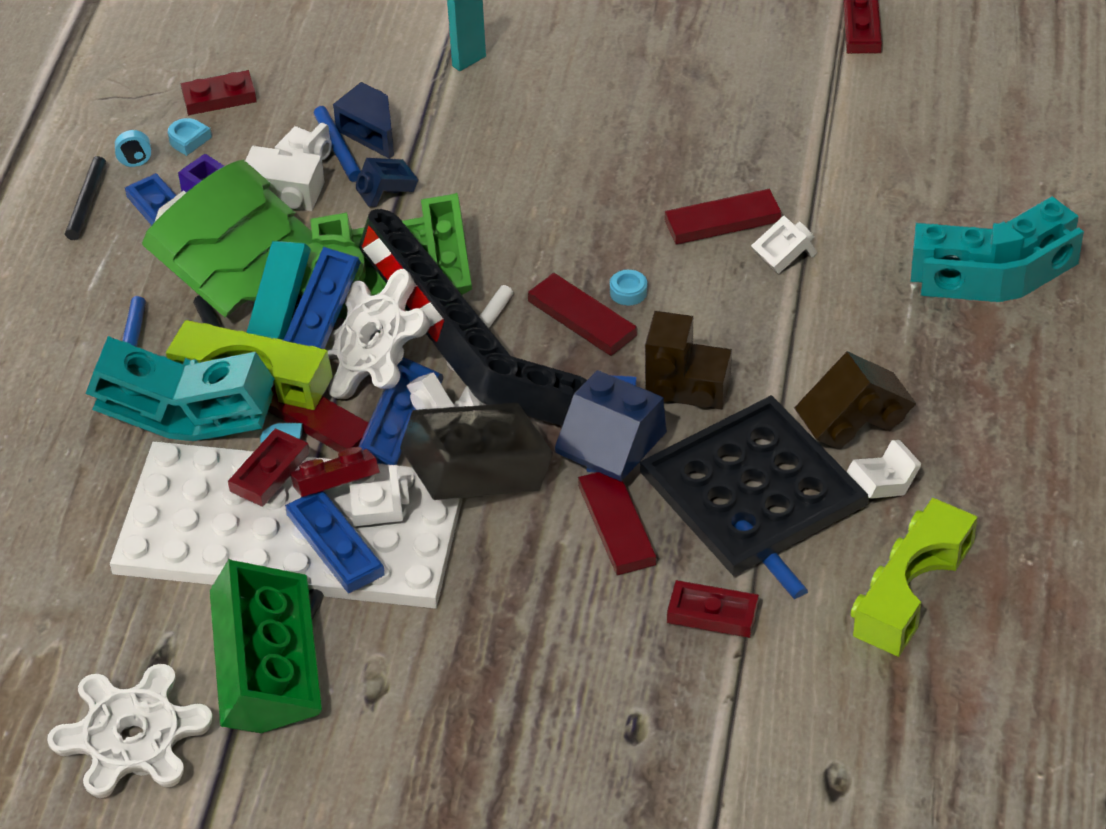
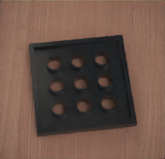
(782, 488)

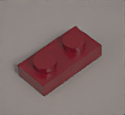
(218, 92)
(268, 467)
(320, 475)
(712, 608)

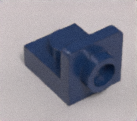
(384, 175)

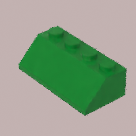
(263, 647)

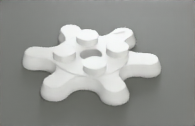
(364, 319)
(119, 709)

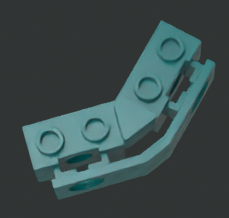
(997, 261)
(179, 398)

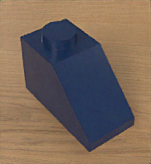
(365, 118)

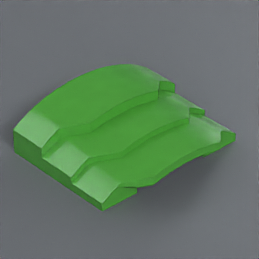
(438, 232)
(223, 235)

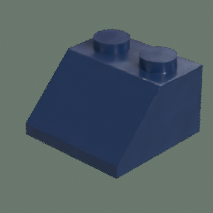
(611, 425)

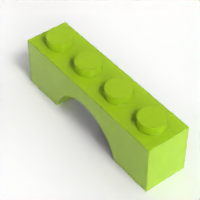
(298, 370)
(935, 541)

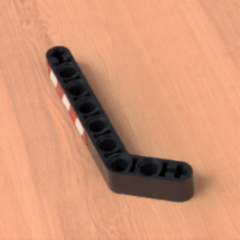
(460, 332)

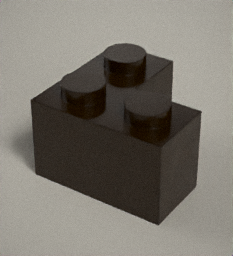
(681, 369)
(849, 397)

